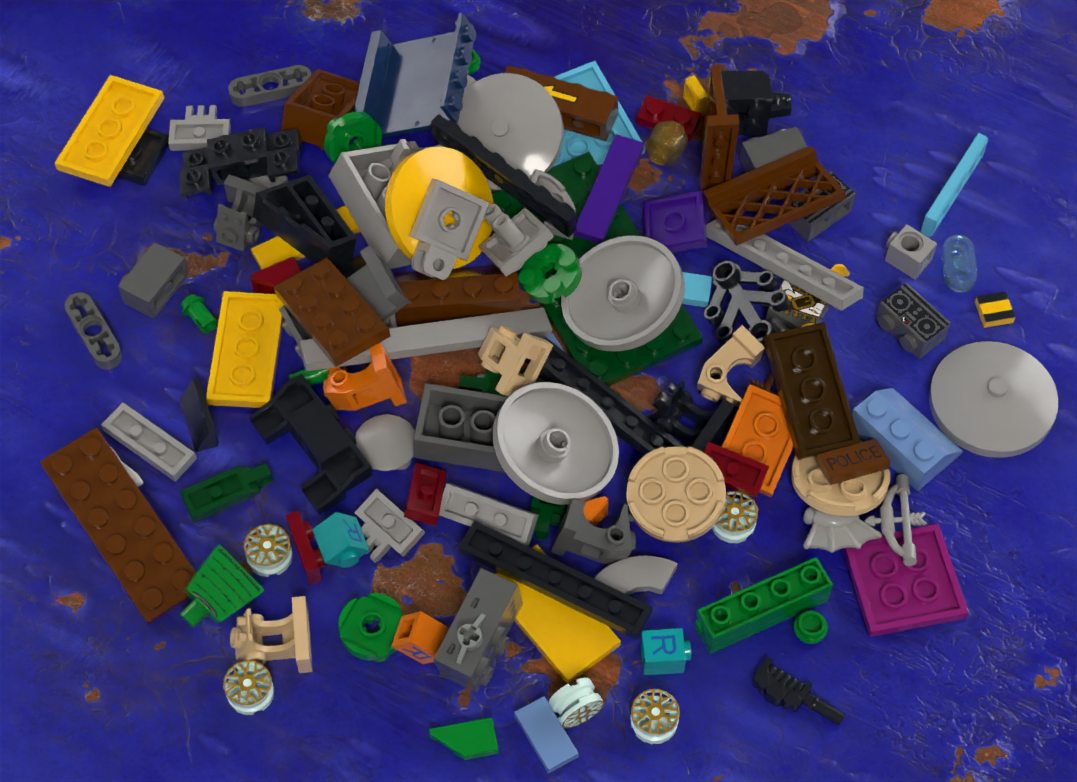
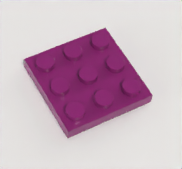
(905, 596)

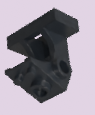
(677, 403)

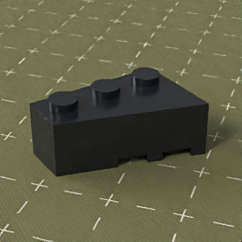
(306, 220)

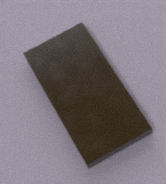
(811, 390)

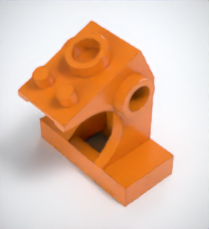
(365, 387)

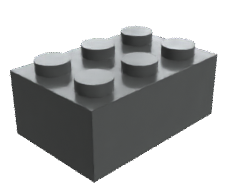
(457, 427)

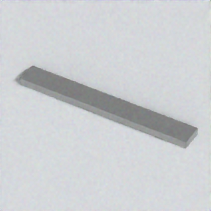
(437, 337)

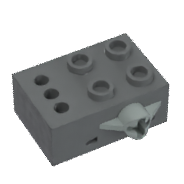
(479, 631)

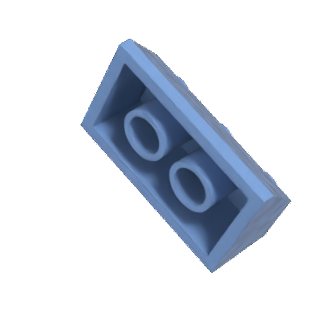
(905, 436)

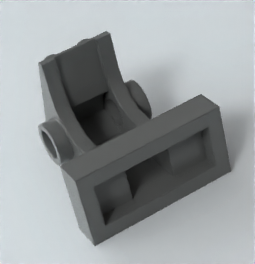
(232, 224)
(595, 543)

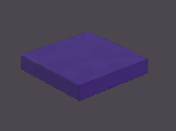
(677, 221)

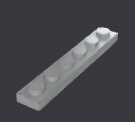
(791, 266)

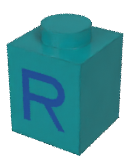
(340, 540)
(664, 651)

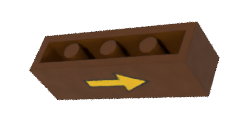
(581, 108)

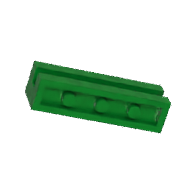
(763, 605)

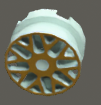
(737, 519)
(268, 551)
(249, 687)
(576, 703)
(654, 717)

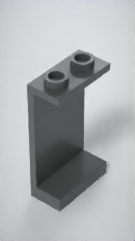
(373, 283)

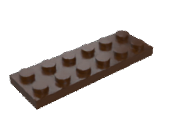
(120, 524)

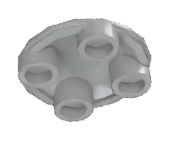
(386, 442)

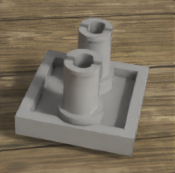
(513, 238)

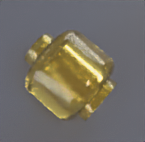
(666, 143)

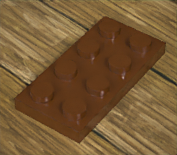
(332, 312)

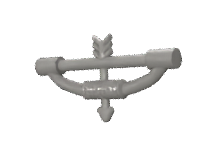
(887, 520)

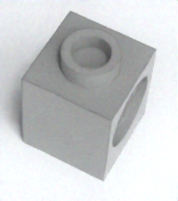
(912, 261)

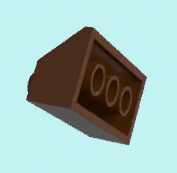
(461, 295)

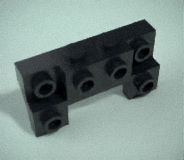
(242, 156)
(321, 438)

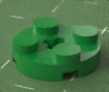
(346, 127)
(564, 282)
(354, 635)

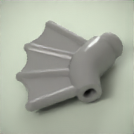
(836, 532)

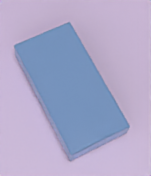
(546, 734)

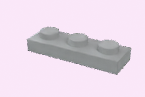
(149, 441)
(466, 506)

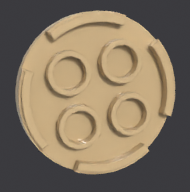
(676, 493)
(840, 499)

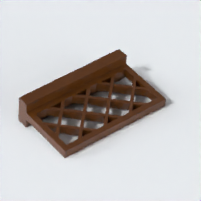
(718, 136)
(768, 183)

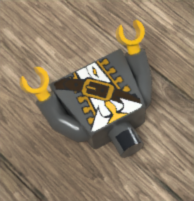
(803, 307)

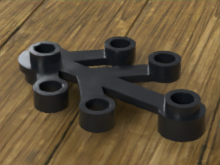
(727, 278)

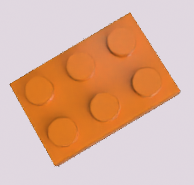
(761, 434)

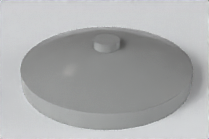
(514, 120)
(625, 294)
(993, 399)
(555, 443)

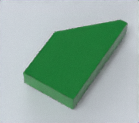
(468, 739)

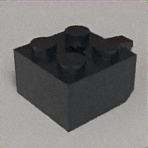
(752, 99)

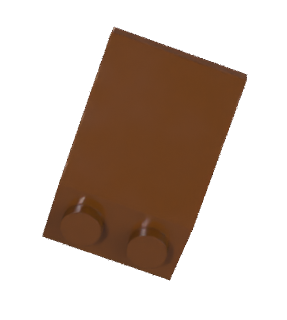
(317, 103)

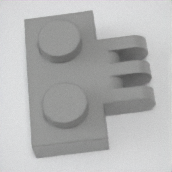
(196, 129)
(386, 527)

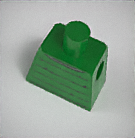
(218, 588)

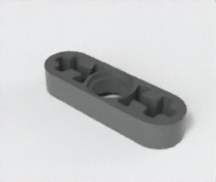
(248, 83)
(93, 343)

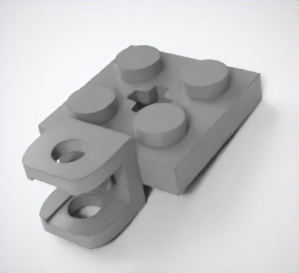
(442, 245)

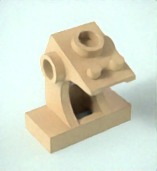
(738, 350)
(506, 354)
(295, 629)

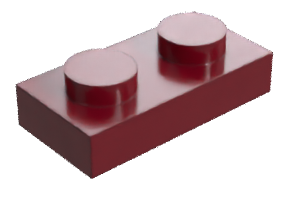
(656, 111)
(738, 470)
(425, 494)
(301, 535)

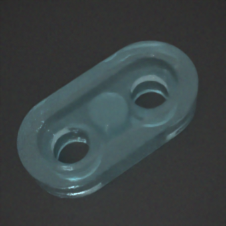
(959, 266)

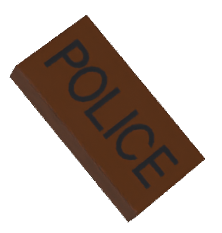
(853, 461)

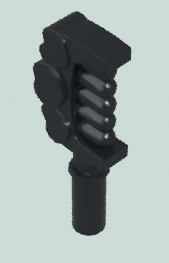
(786, 691)

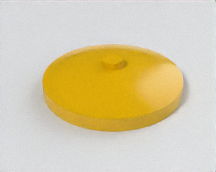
(410, 184)

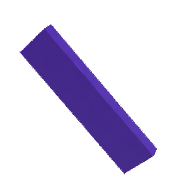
(609, 189)

